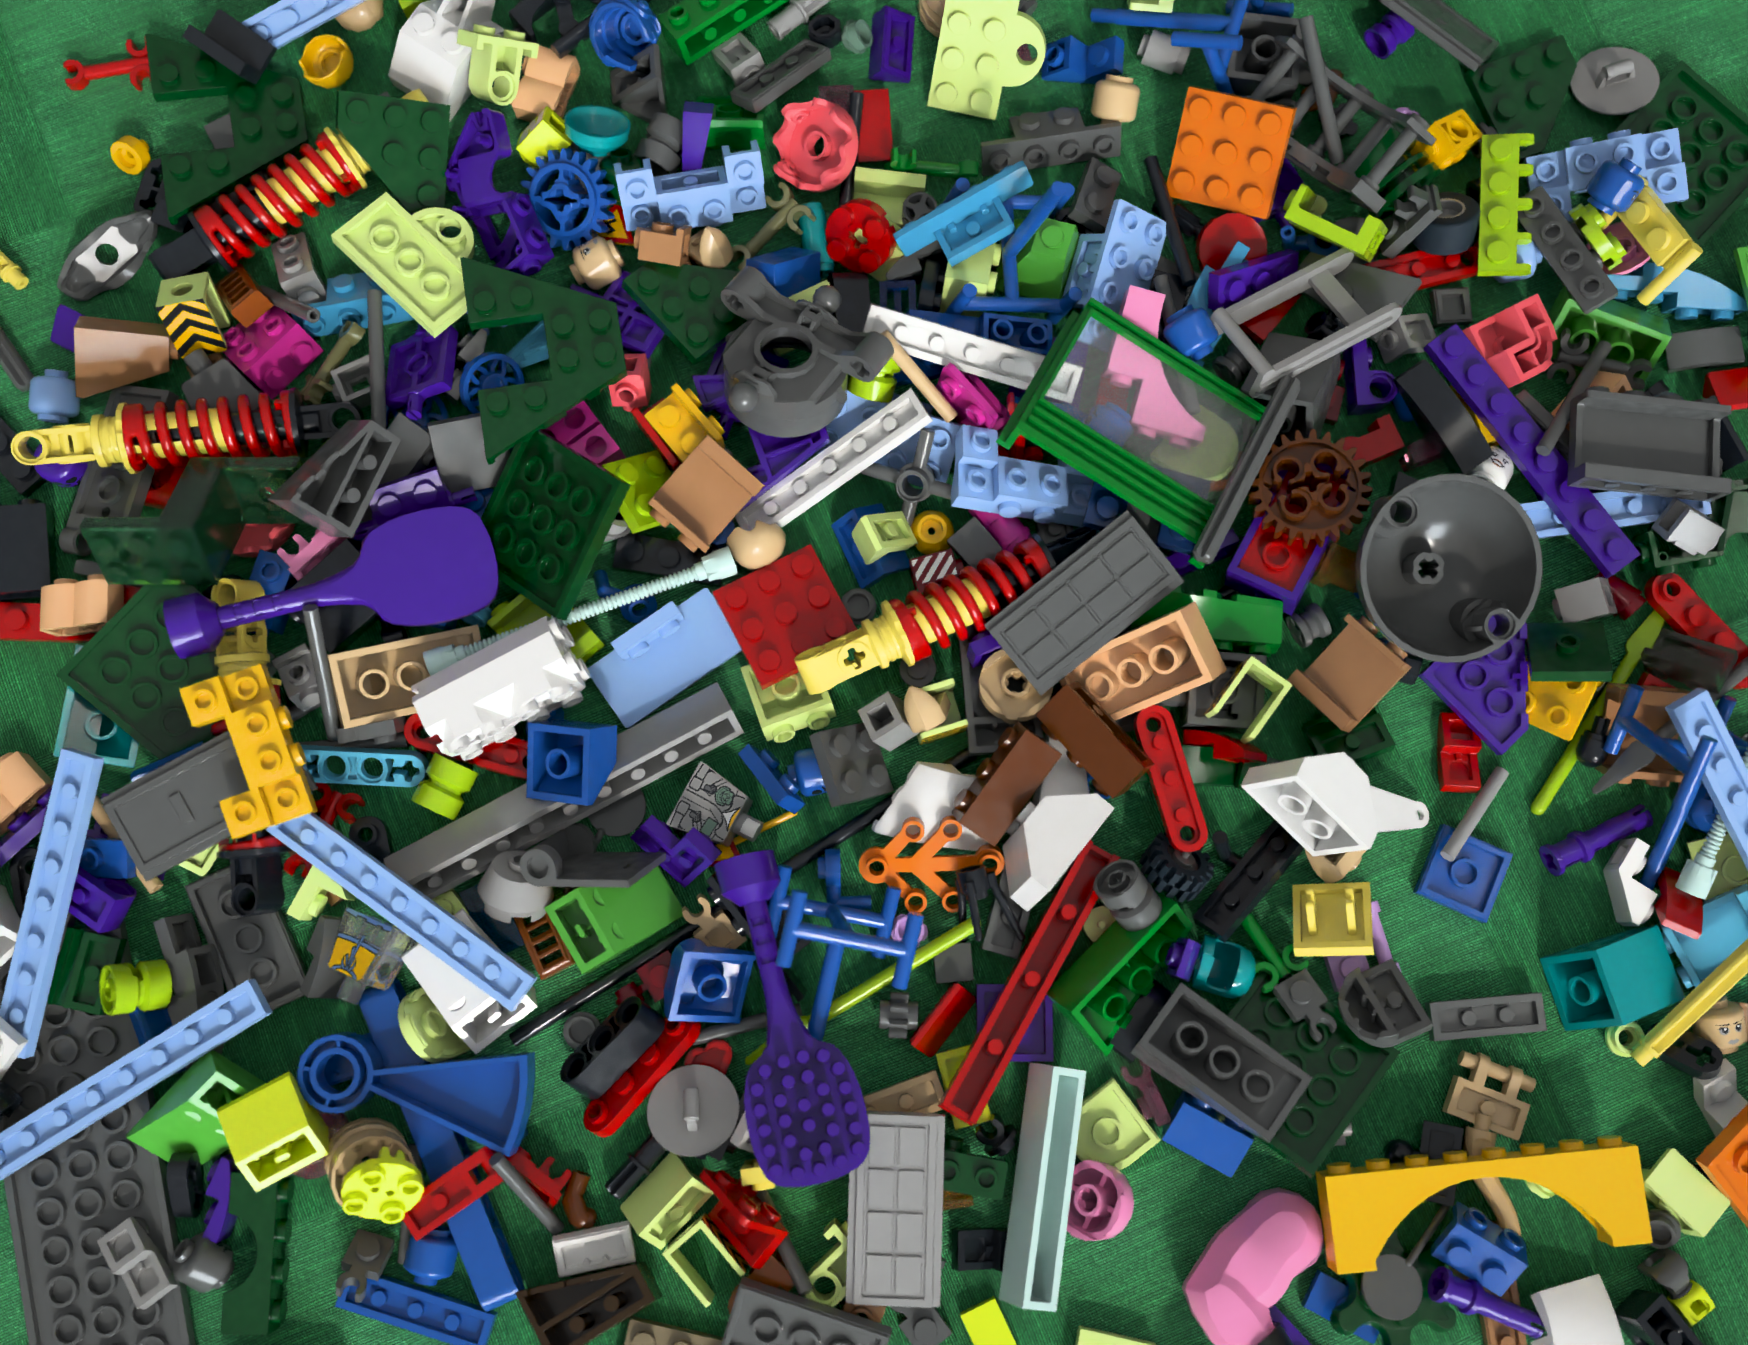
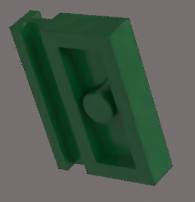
(1362, 743)
(79, 969)

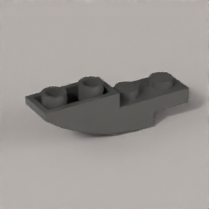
(192, 967)

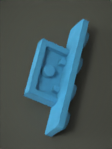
(969, 220)
(348, 301)

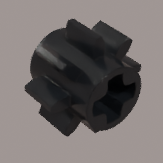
(1322, 325)

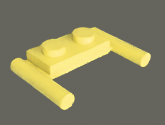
(1660, 237)

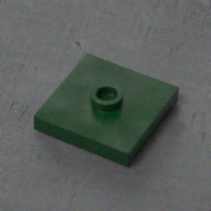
(1568, 652)

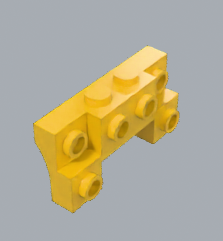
(263, 746)

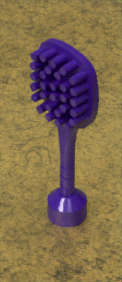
(408, 571)
(801, 1092)

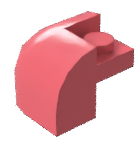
(1516, 341)

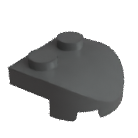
(1381, 1006)

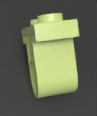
(496, 60)
(832, 1265)

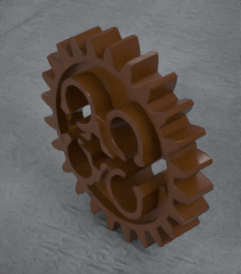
(1317, 518)

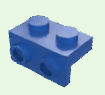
(1481, 1249)

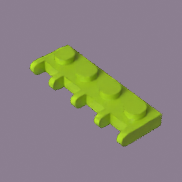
(1501, 204)

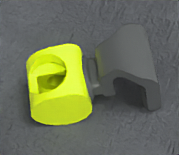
(1685, 1294)

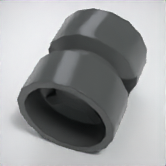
(662, 144)
(1128, 895)

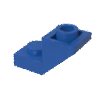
(1077, 63)

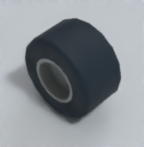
(1453, 229)

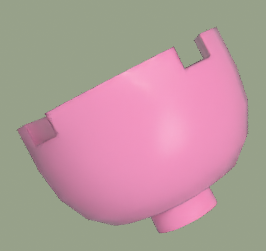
(1099, 1201)

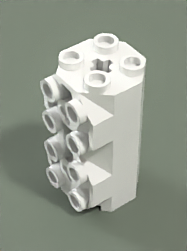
(500, 686)

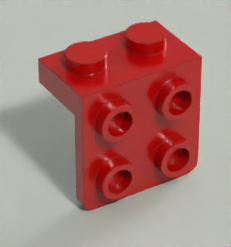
(744, 1218)

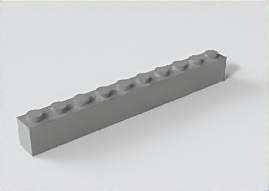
(519, 822)

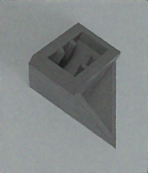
(641, 90)

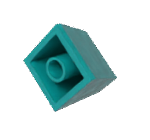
(1612, 979)

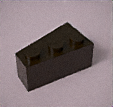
(588, 1305)

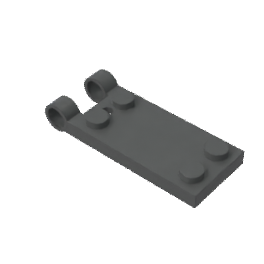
(112, 489)

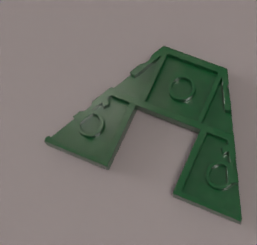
(264, 117)
(581, 346)

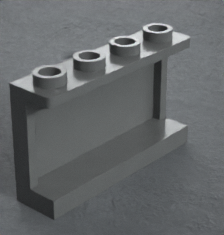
(1646, 444)

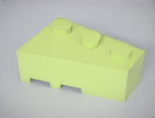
(974, 271)

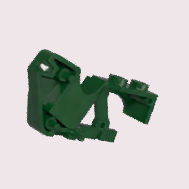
(1727, 511)

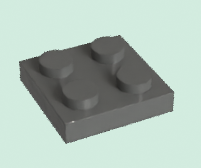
(850, 764)

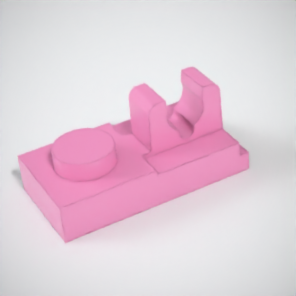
(310, 553)

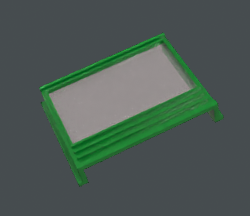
(1136, 418)

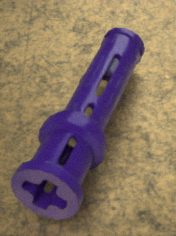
(1582, 845)
(1472, 1299)

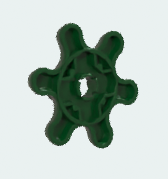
(1355, 1312)

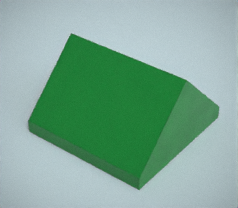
(734, 125)

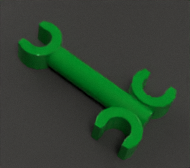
(909, 163)
(1275, 966)

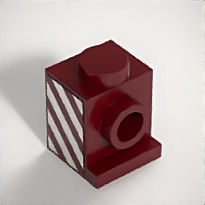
(933, 568)

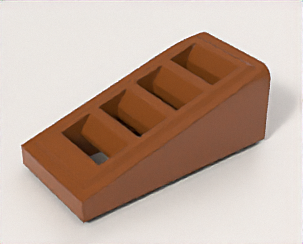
(243, 296)
(544, 970)

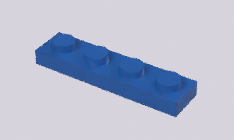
(421, 1311)

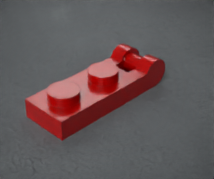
(451, 1194)

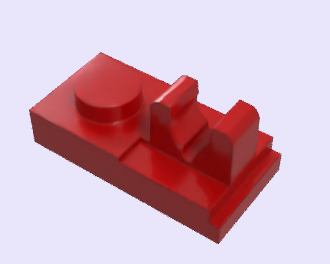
(539, 1179)

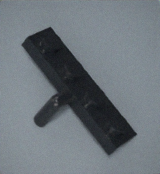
(1247, 881)

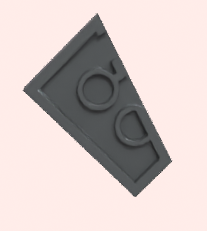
(1368, 287)

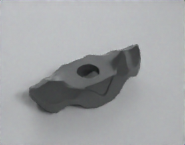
(87, 276)

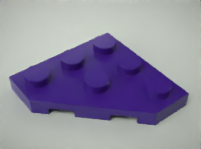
(1487, 691)

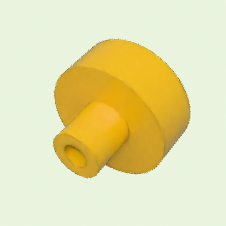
(130, 154)

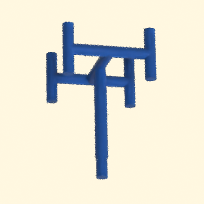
(1215, 47)
(1041, 207)
(1676, 754)
(840, 936)

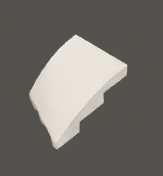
(930, 797)
(1577, 1314)

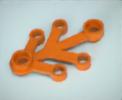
(924, 863)

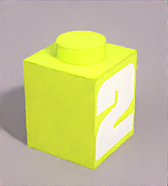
(541, 135)

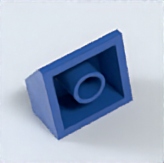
(569, 760)

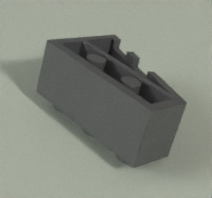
(339, 479)

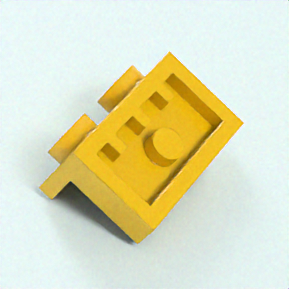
(682, 423)

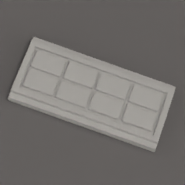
(897, 1213)

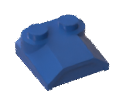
(706, 983)

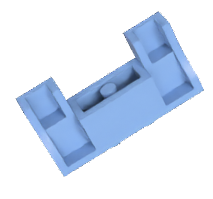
(1572, 169)
(693, 196)
(1015, 485)

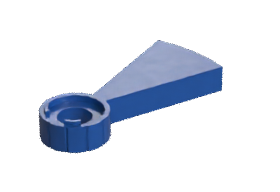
(473, 1096)

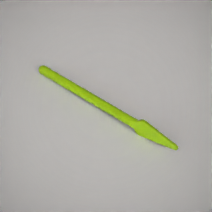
(1643, 637)
(885, 977)

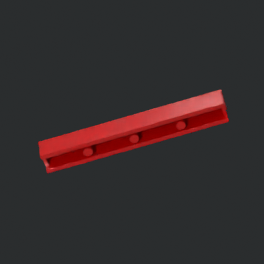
(1025, 987)

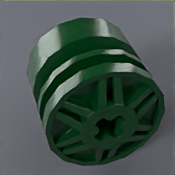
(1401, 176)

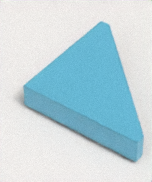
(531, 348)

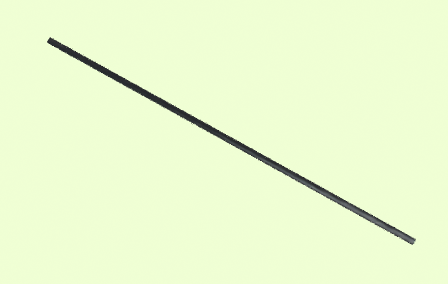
(686, 931)

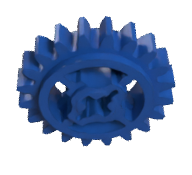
(594, 198)

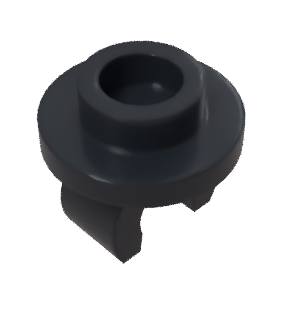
(1000, 1140)

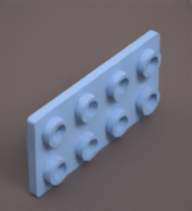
(1119, 257)
(942, 453)
(664, 657)

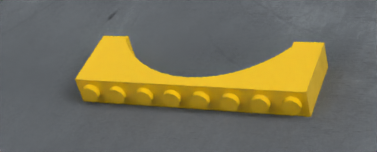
(1368, 1202)

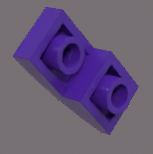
(1182, 958)
(218, 1219)

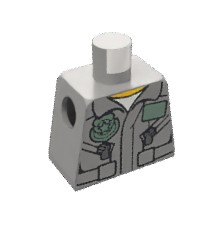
(714, 809)

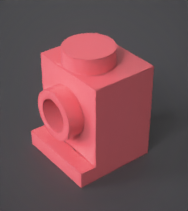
(636, 387)

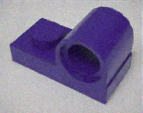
(1359, 379)
(101, 902)

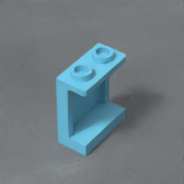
(1722, 933)

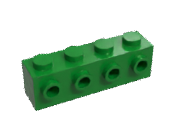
(701, 25)

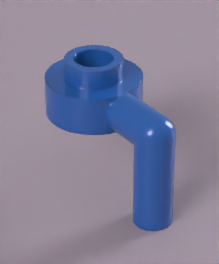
(1305, 242)
(635, 616)
(830, 869)

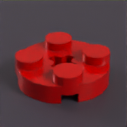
(842, 241)

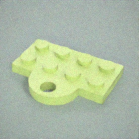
(981, 55)
(412, 258)

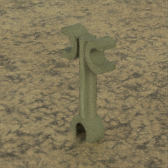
(787, 212)
(318, 385)

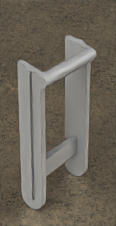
(1321, 278)

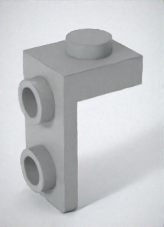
(297, 269)

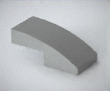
(138, 1261)

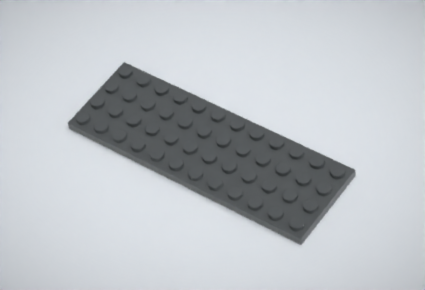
(85, 1191)

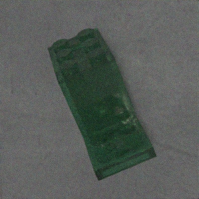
(197, 525)

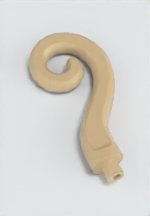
(1491, 1187)

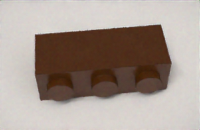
(1094, 740)
(1005, 783)

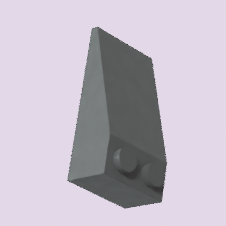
(1221, 1063)

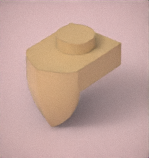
(710, 248)
(925, 711)
(1334, 866)

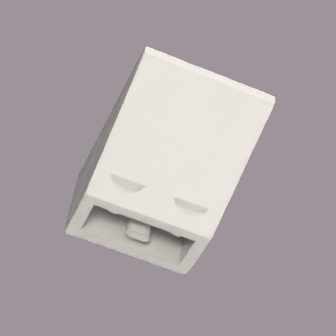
(464, 1006)

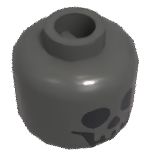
(203, 1263)

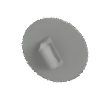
(1615, 81)
(693, 1110)

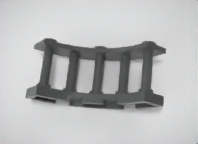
(1312, 157)

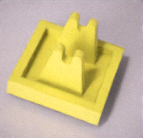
(1332, 919)

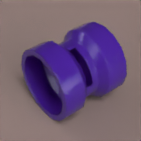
(1385, 36)

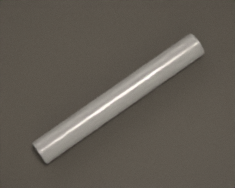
(1474, 814)

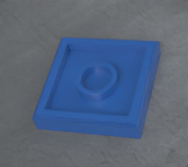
(1468, 882)

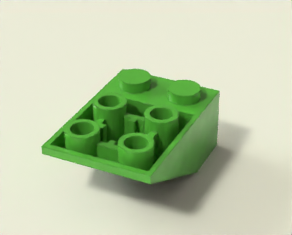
(610, 920)
(187, 1112)

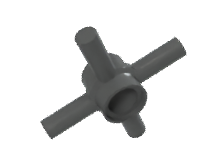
(918, 467)

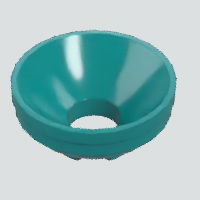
(597, 129)

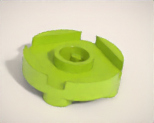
(1604, 244)

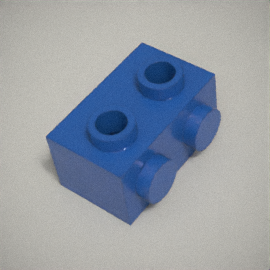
(1206, 1134)

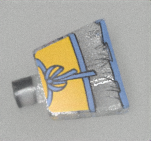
(367, 954)

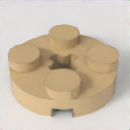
(1001, 701)

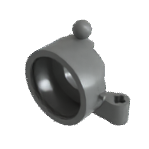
(801, 397)

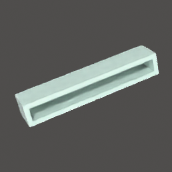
(1042, 1187)

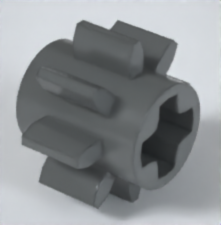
(898, 1015)

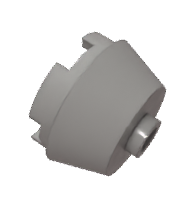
(508, 893)

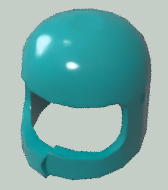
(1223, 968)

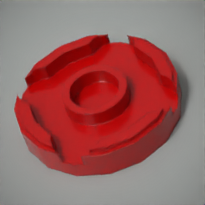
(1222, 234)

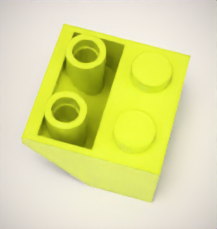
(273, 1131)

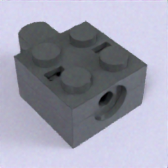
(1237, 711)

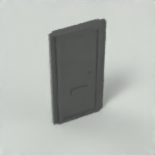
(1446, 29)
(1084, 602)
(177, 806)

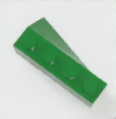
(1235, 624)
(1114, 973)

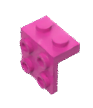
(271, 350)
(971, 399)

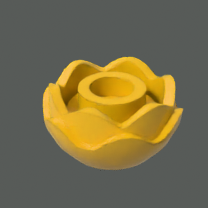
(934, 520)

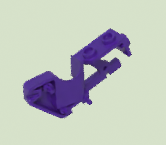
(470, 176)

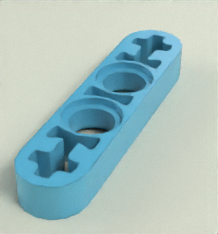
(355, 771)

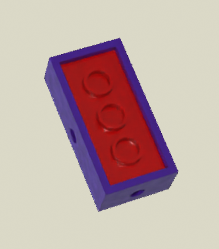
(1271, 567)

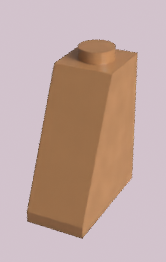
(118, 353)

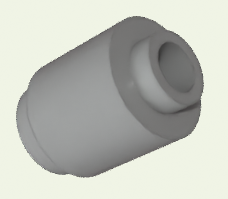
(1161, 55)

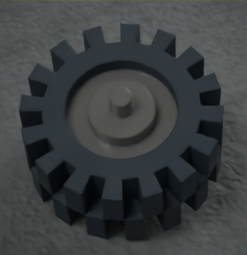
(1176, 871)

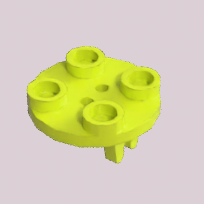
(382, 1187)

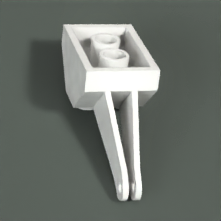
(429, 53)
(1330, 803)
(1051, 830)

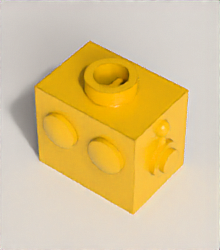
(1454, 137)

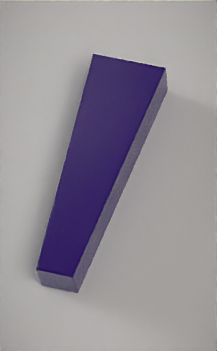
(696, 128)

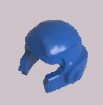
(622, 30)

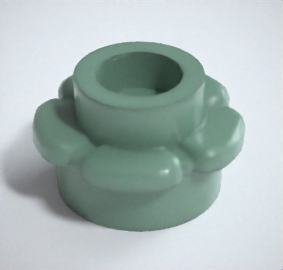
(856, 36)

